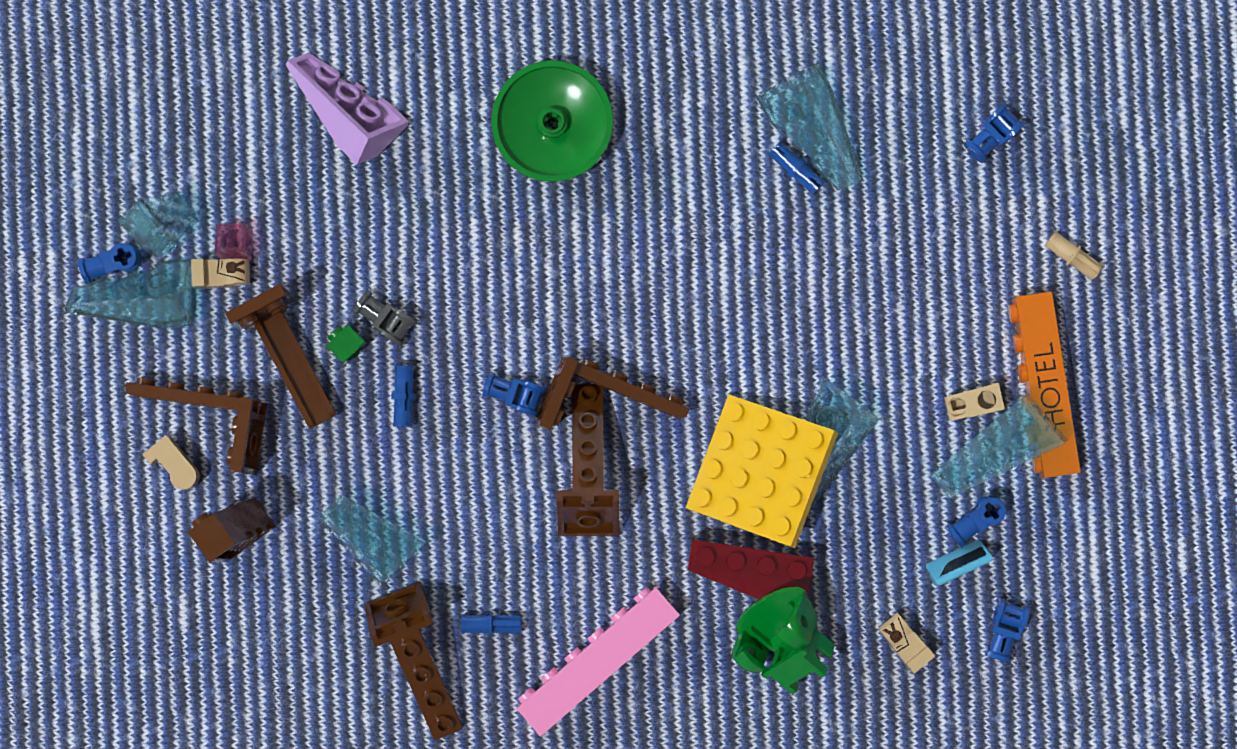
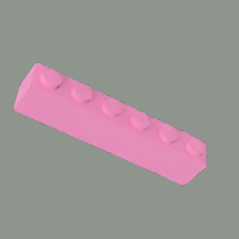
(598, 661)

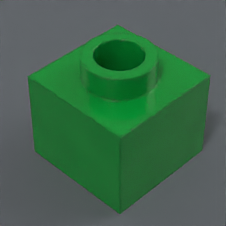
(345, 343)

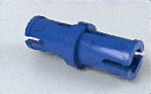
(796, 168)
(403, 396)

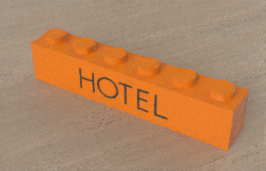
(1045, 376)

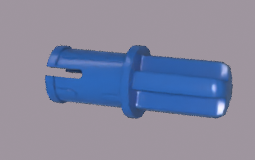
(491, 624)

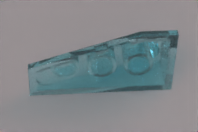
(811, 117)
(149, 299)

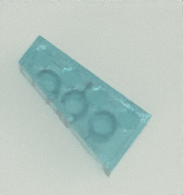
(847, 417)

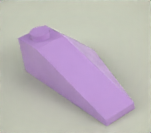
(352, 118)

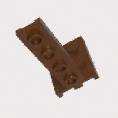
(267, 316)
(563, 385)
(246, 426)
(587, 507)
(399, 620)

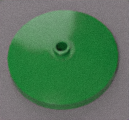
(546, 93)

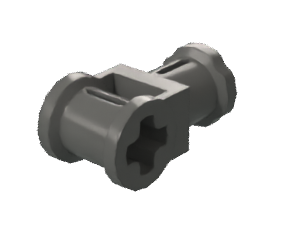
(387, 318)

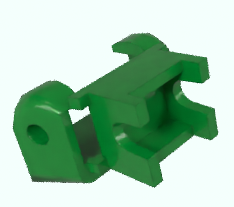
(786, 626)

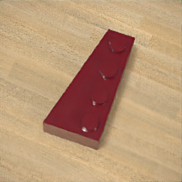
(749, 569)

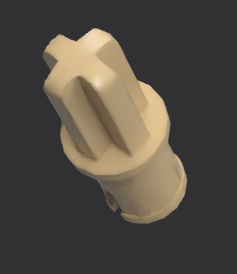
(1073, 255)

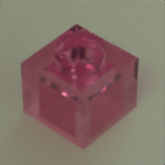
(228, 235)

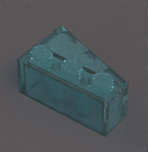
(369, 539)

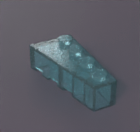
(1007, 442)

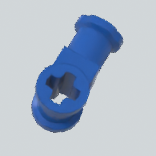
(998, 129)
(109, 262)
(516, 394)
(975, 521)
(1006, 629)

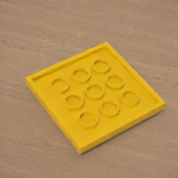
(762, 470)

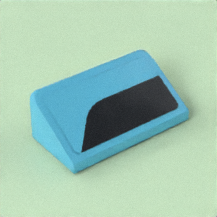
(958, 562)

